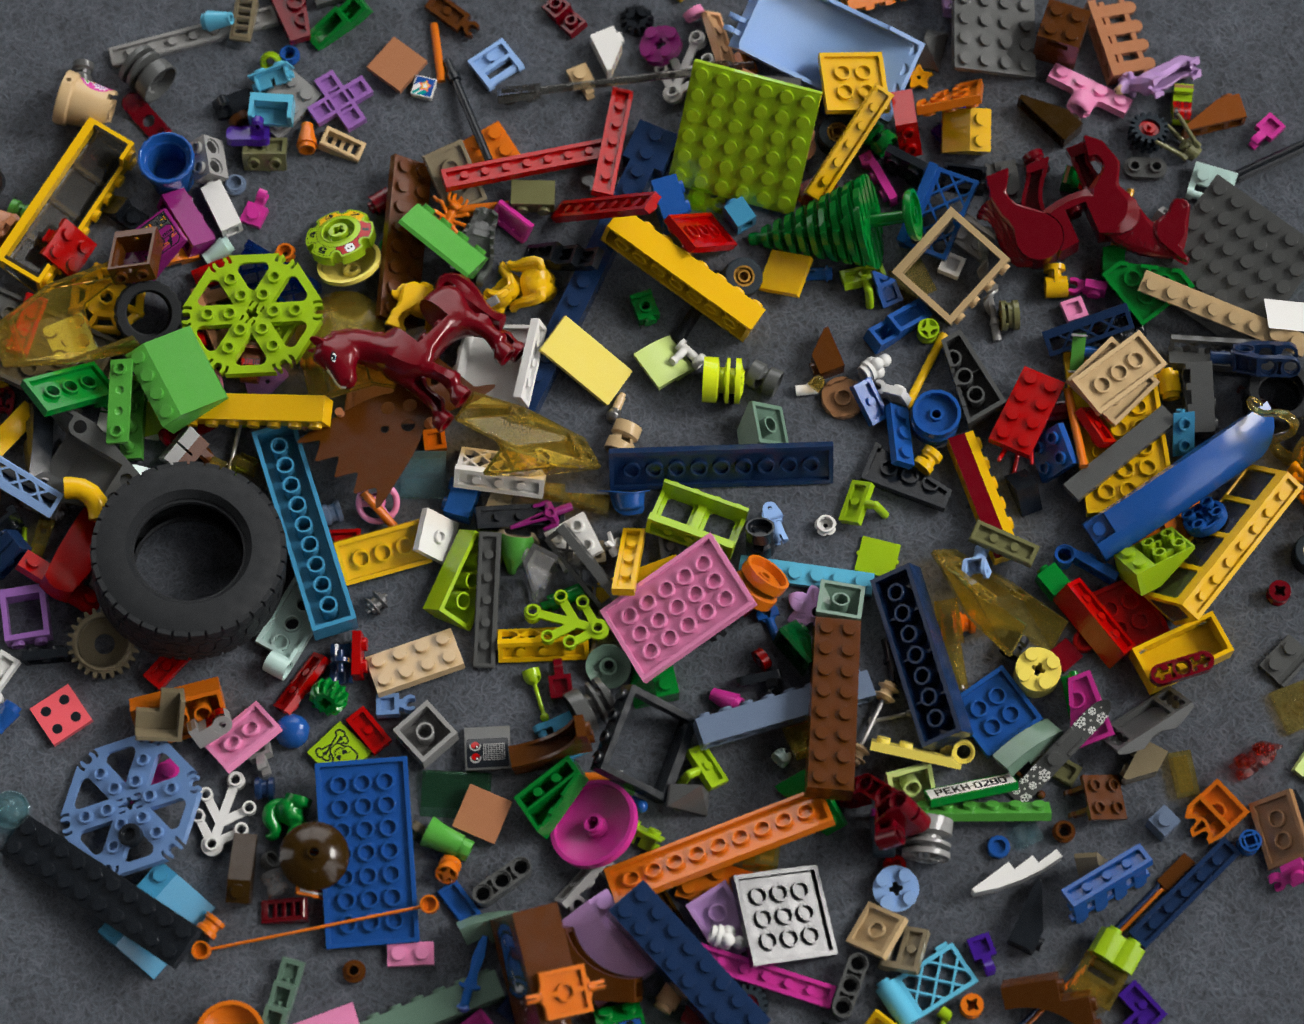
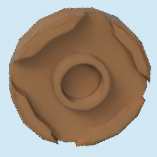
(838, 398)

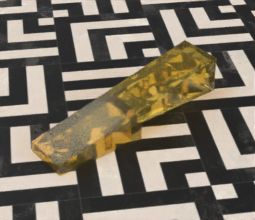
(592, 503)
(951, 629)

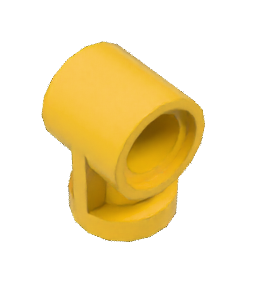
(1055, 285)

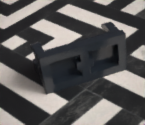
(971, 171)

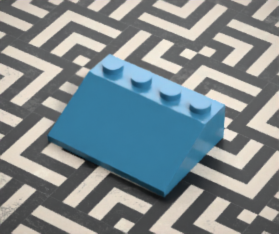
(174, 893)

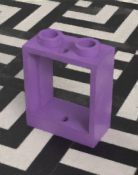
(22, 594)

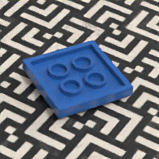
(997, 710)

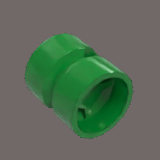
(879, 147)

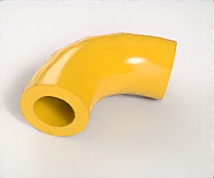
(87, 493)

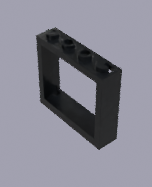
(674, 756)

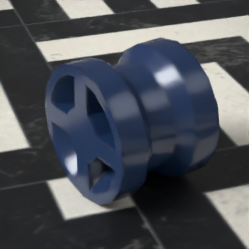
(264, 788)

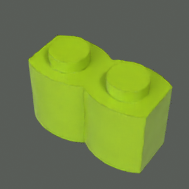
(1117, 950)

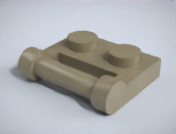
(910, 952)

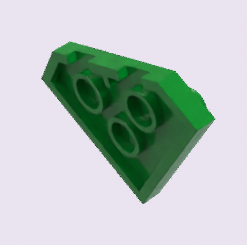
(1125, 280)

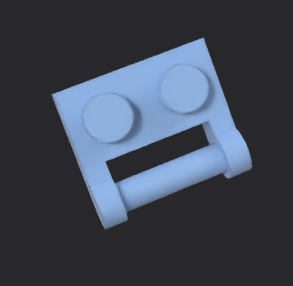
(492, 59)

